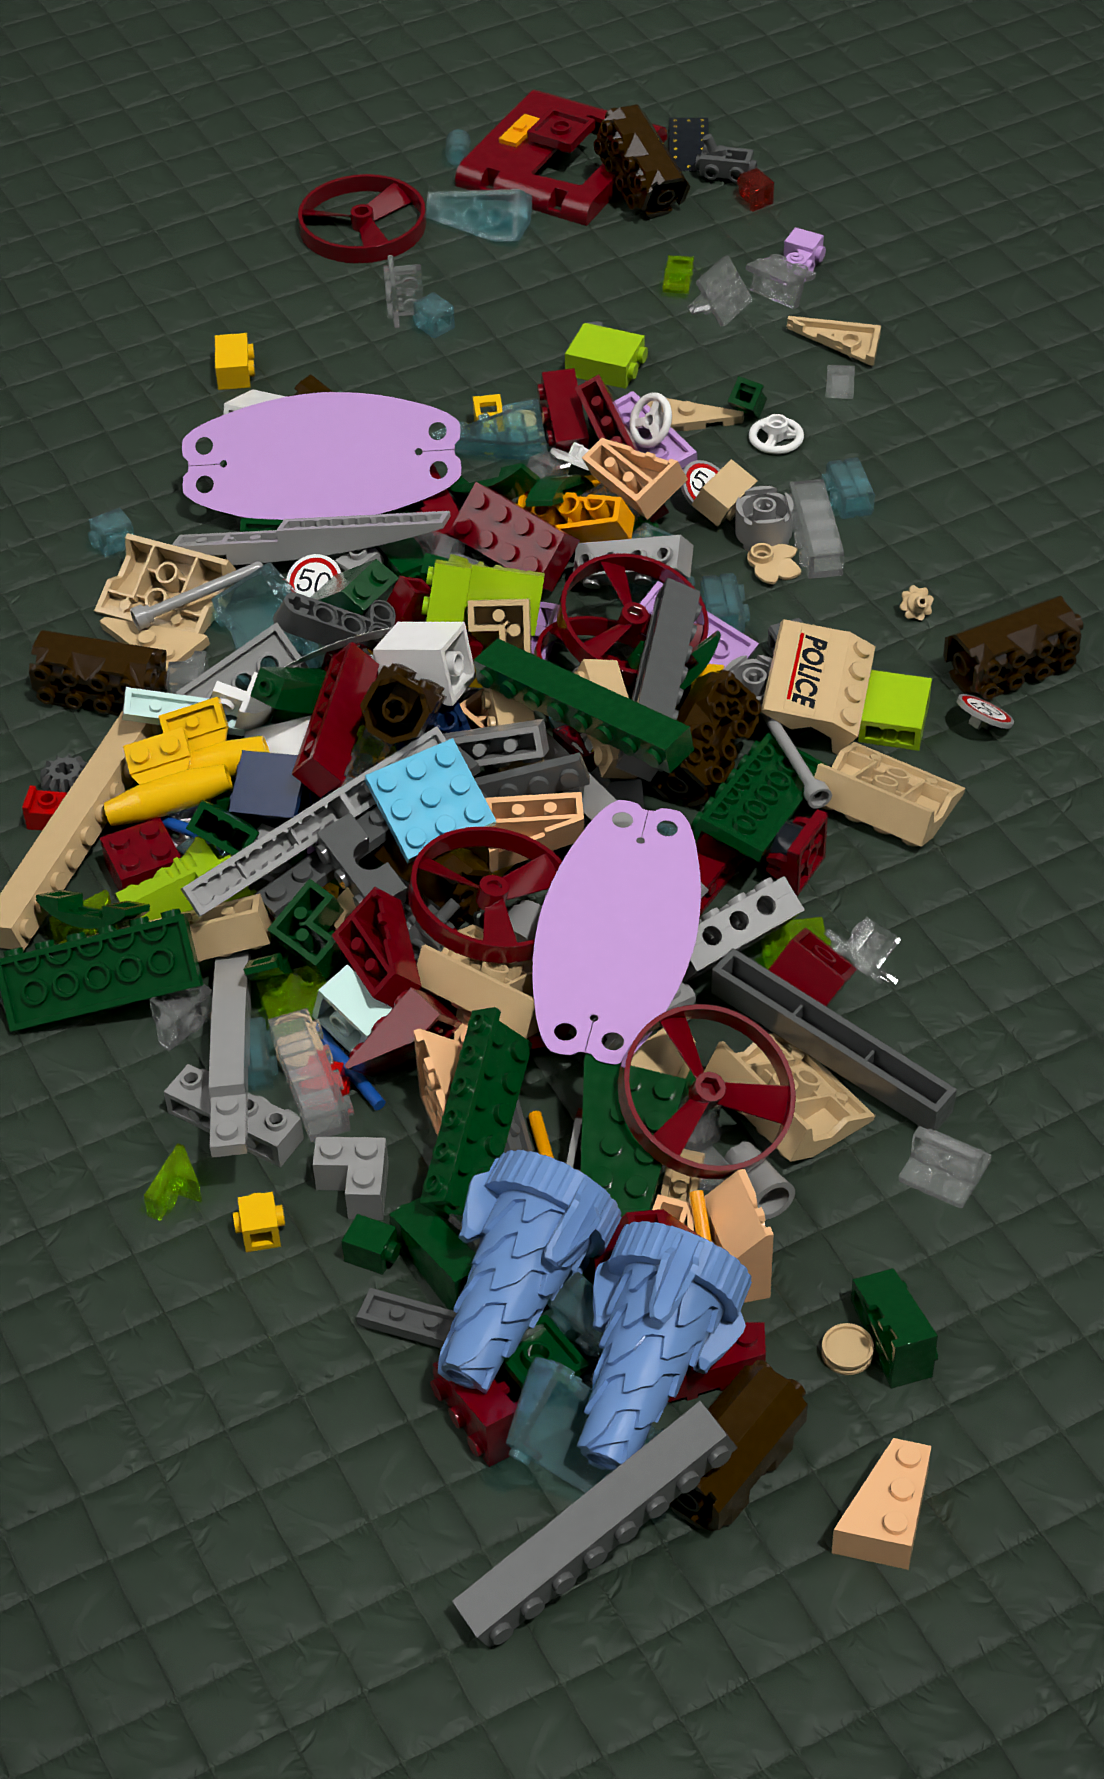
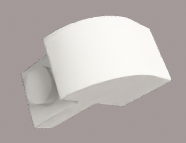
(237, 702)

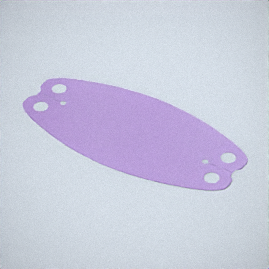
(321, 456)
(616, 930)

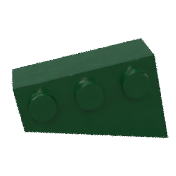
(897, 1325)

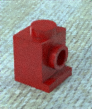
(40, 807)

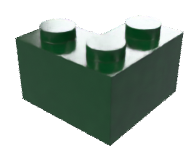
(304, 928)

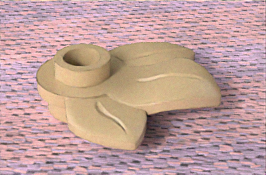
(773, 562)

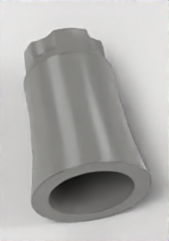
(771, 1189)

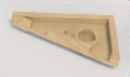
(849, 338)
(694, 416)
(177, 643)

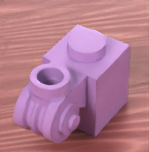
(804, 248)

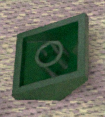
(547, 1343)

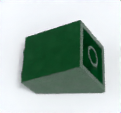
(358, 587)

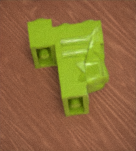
(460, 581)
(164, 889)

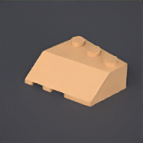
(436, 1068)
(741, 1230)

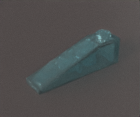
(484, 213)
(507, 435)

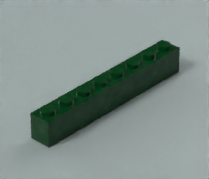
(584, 705)

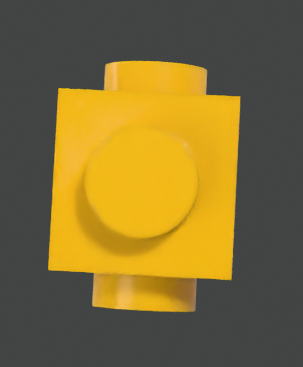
(259, 1221)

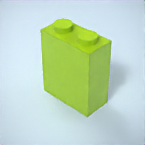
(606, 352)
(895, 710)

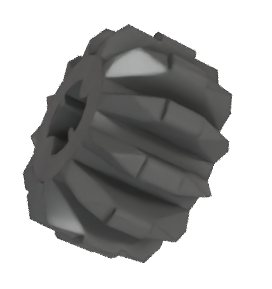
(61, 773)

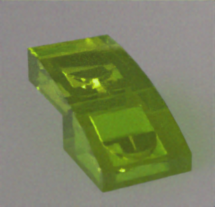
(678, 274)

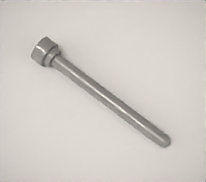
(145, 615)
(815, 791)

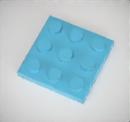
(428, 797)

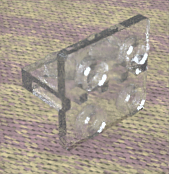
(779, 279)
(402, 288)
(721, 292)
(867, 948)
(944, 1166)

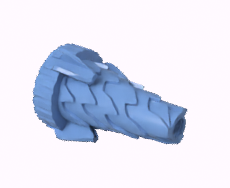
(534, 1231)
(661, 1307)

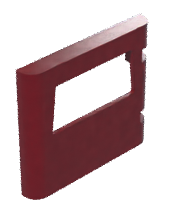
(514, 168)

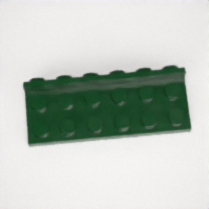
(754, 800)
(99, 970)
(476, 1111)

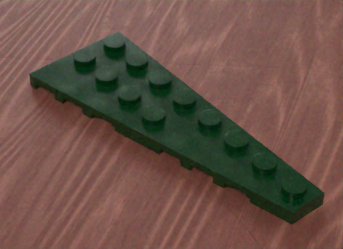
(608, 1147)

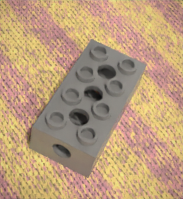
(245, 661)
(742, 923)

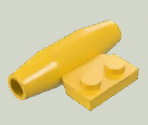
(207, 735)
(164, 780)

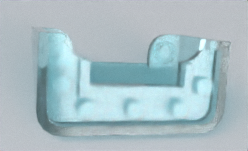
(249, 610)
(551, 1422)

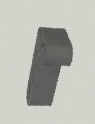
(330, 624)

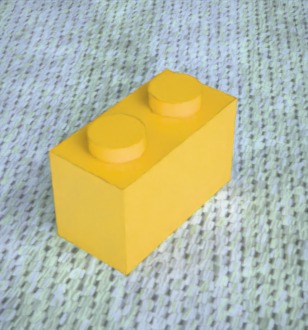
(234, 361)

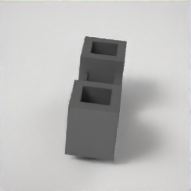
(341, 847)

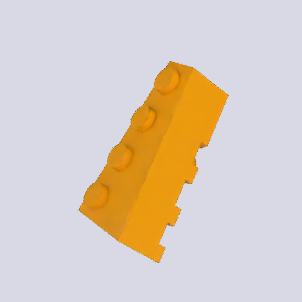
(588, 517)

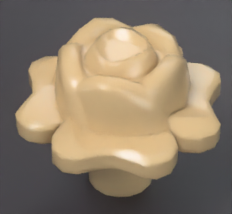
(916, 603)

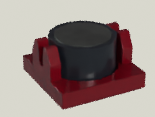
(799, 850)

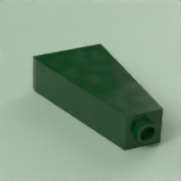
(402, 556)
(289, 687)
(222, 828)
(433, 1250)

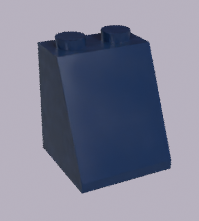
(268, 790)

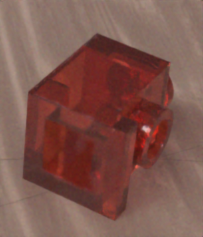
(756, 189)

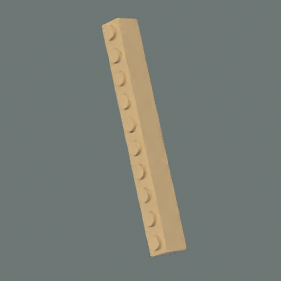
(68, 834)

